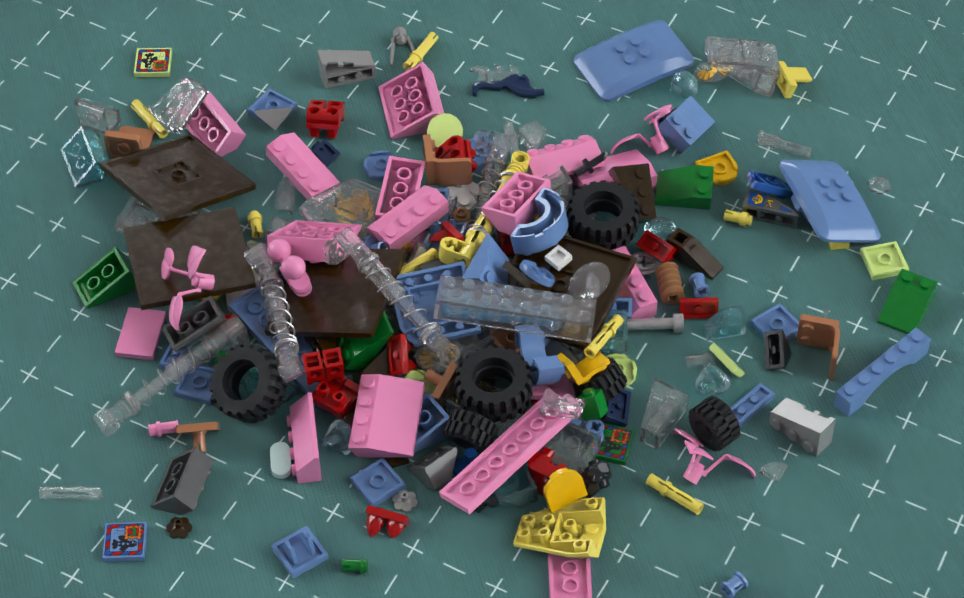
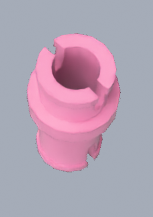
(419, 238)
(159, 429)

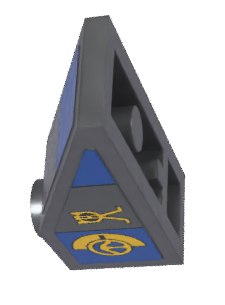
(768, 209)

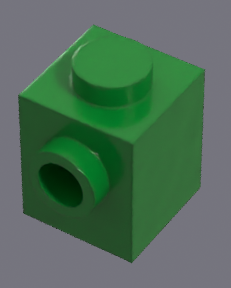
(595, 404)

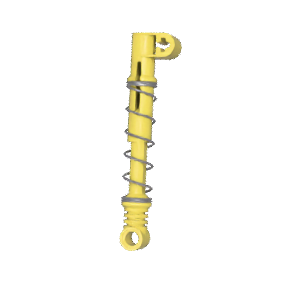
(456, 250)

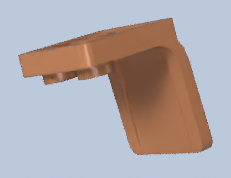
(127, 140)
(445, 171)
(822, 334)

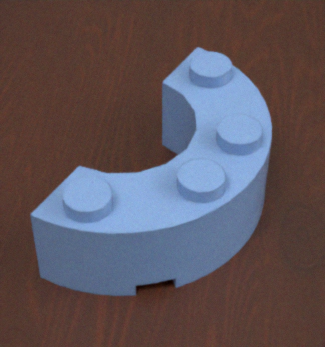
(545, 231)
(544, 368)

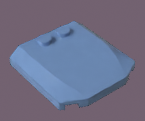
(424, 287)

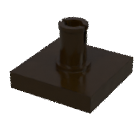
(523, 280)

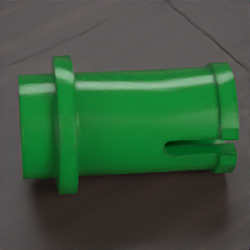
(355, 565)

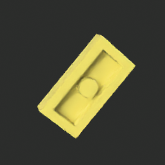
(789, 76)

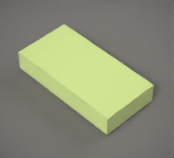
(726, 360)

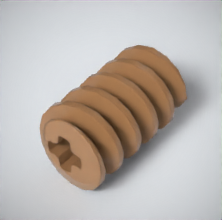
(669, 283)

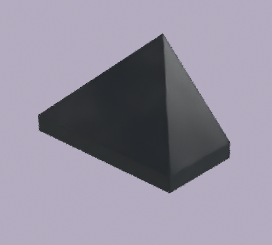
(776, 350)

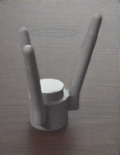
(399, 37)

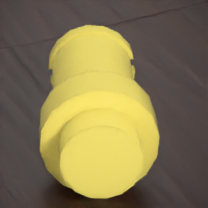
(741, 218)
(255, 220)

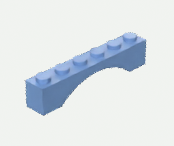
(859, 388)

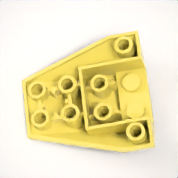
(568, 532)

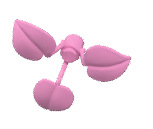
(657, 141)
(199, 280)
(695, 469)

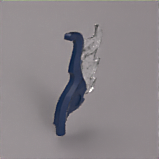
(504, 79)

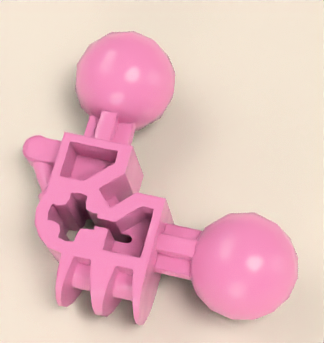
(291, 267)

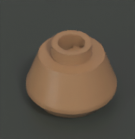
(462, 215)

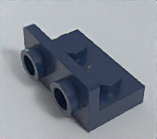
(325, 152)
(618, 409)

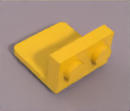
(585, 369)

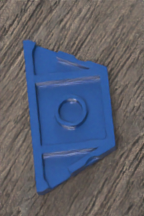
(769, 184)

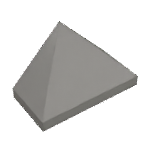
(273, 117)

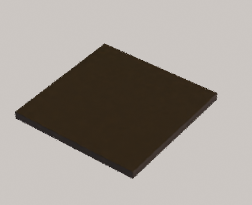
(177, 177)
(582, 253)
(224, 256)
(340, 299)

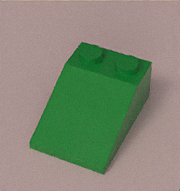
(685, 187)
(105, 279)
(907, 301)
(360, 352)

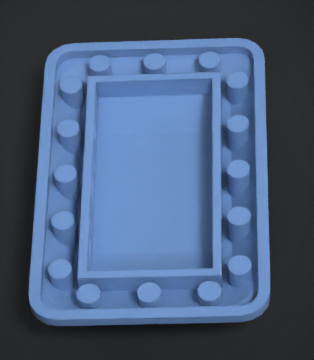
(632, 60)
(830, 201)

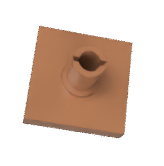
(442, 382)
(198, 431)

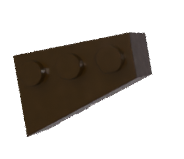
(638, 181)

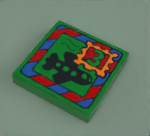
(615, 444)

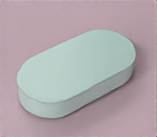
(280, 460)

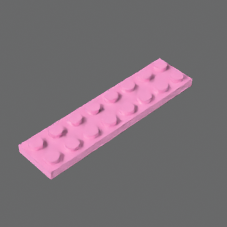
(502, 458)

